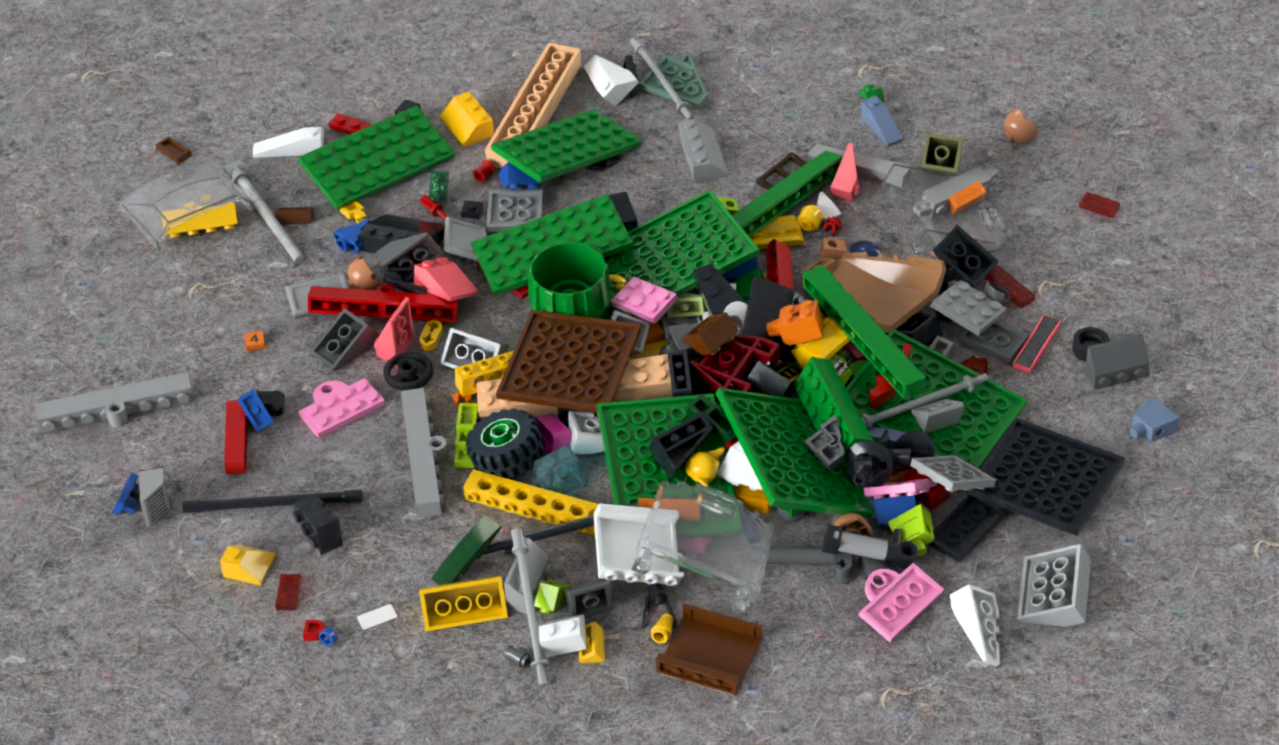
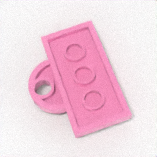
(340, 405)
(898, 599)

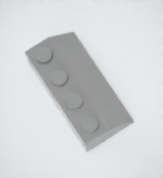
(701, 151)

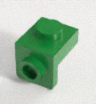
(871, 90)

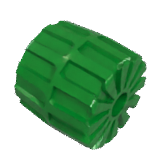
(570, 281)

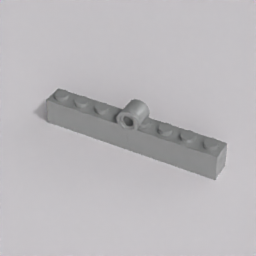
(114, 403)
(423, 452)

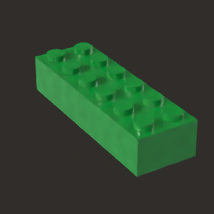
(826, 396)

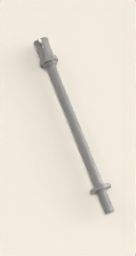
(642, 50)
(968, 383)
(520, 550)

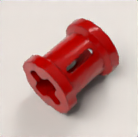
(483, 171)

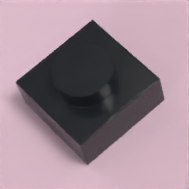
(471, 209)

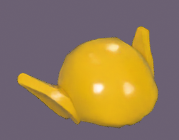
(704, 466)

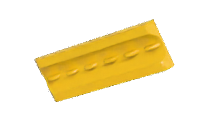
(782, 229)

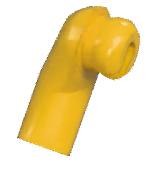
(618, 280)

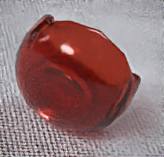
(978, 365)

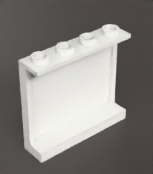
(617, 537)

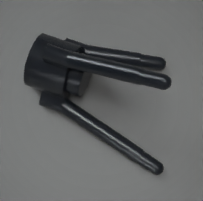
(392, 278)
(656, 597)

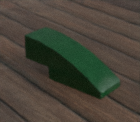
(715, 415)

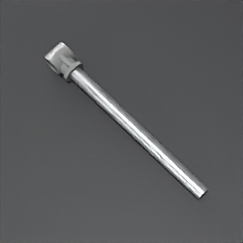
(237, 172)

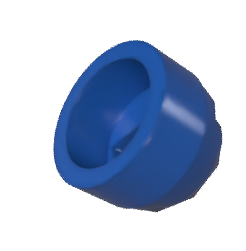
(328, 641)

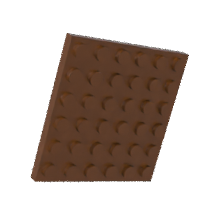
(568, 361)

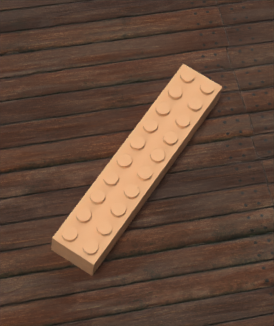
(537, 96)
(642, 380)

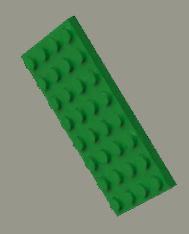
(566, 145)
(376, 157)
(509, 253)

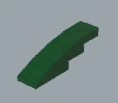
(466, 551)

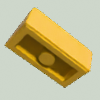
(595, 644)

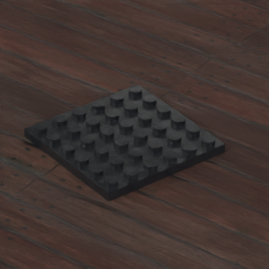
(1048, 476)

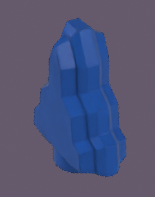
(349, 238)

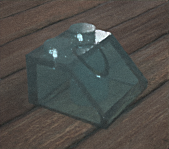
(560, 472)

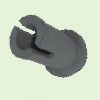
(522, 659)

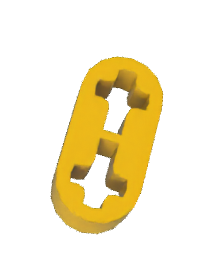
(434, 336)

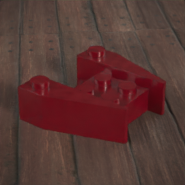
(732, 362)

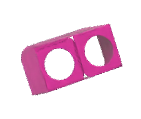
(553, 431)

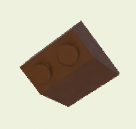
(711, 334)

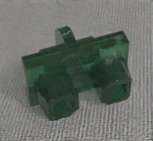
(439, 186)

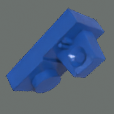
(255, 410)
(126, 502)

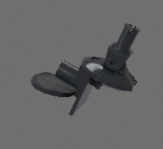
(878, 467)

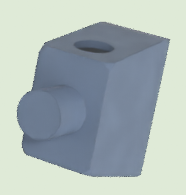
(1153, 421)

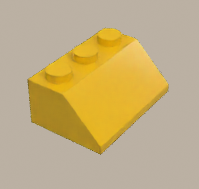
(467, 120)
(825, 347)

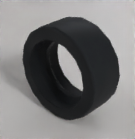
(1087, 334)

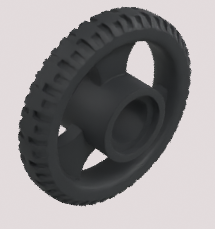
(409, 375)

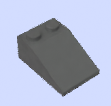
(408, 253)
(343, 340)

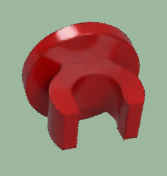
(833, 223)

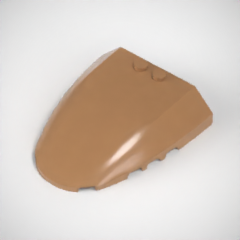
(887, 286)

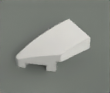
(827, 207)

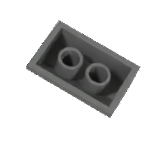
(1117, 361)

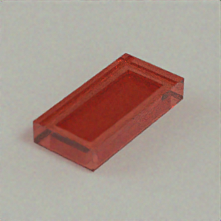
(1099, 205)
(288, 592)

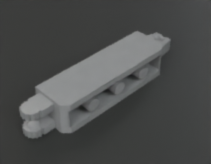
(936, 199)

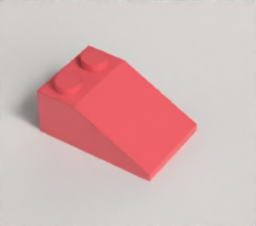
(443, 279)
(396, 334)

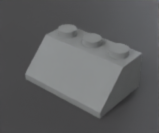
(466, 347)
(538, 569)

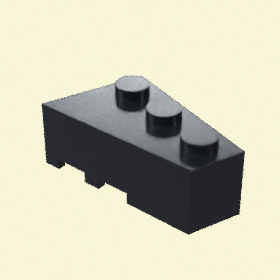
(714, 289)
(775, 379)
(318, 524)

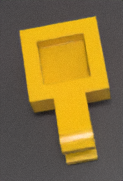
(355, 211)

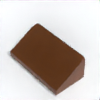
(294, 215)

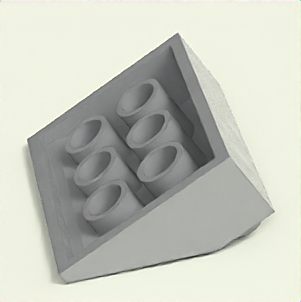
(1055, 587)

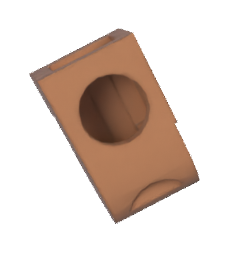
(833, 248)

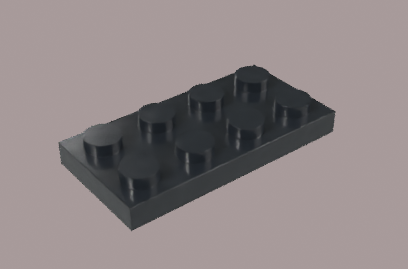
(966, 527)

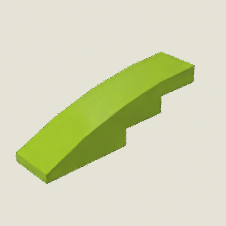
(466, 419)

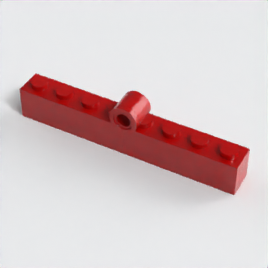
(380, 303)

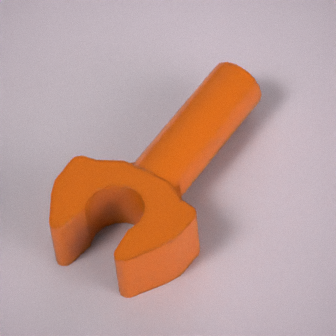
(457, 397)

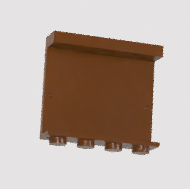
(710, 650)

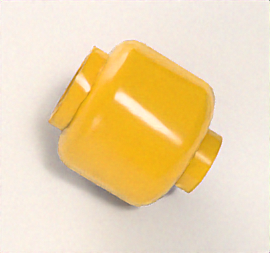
(810, 218)

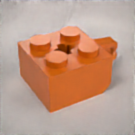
(798, 323)

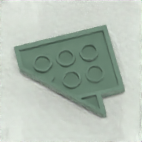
(681, 76)

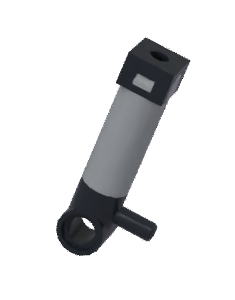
(870, 547)

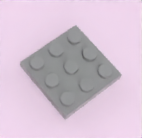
(513, 208)
(968, 307)
(952, 473)

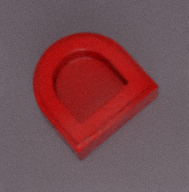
(312, 630)

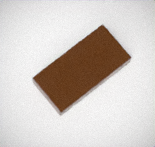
(173, 150)

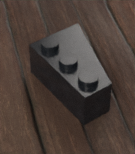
(679, 443)

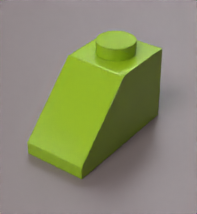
(551, 596)

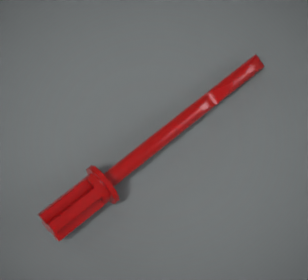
(436, 209)

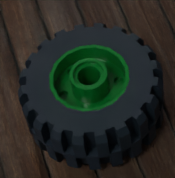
(505, 443)

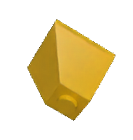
(246, 563)

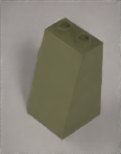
(942, 154)

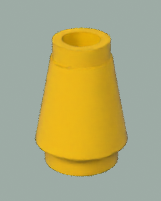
(662, 629)

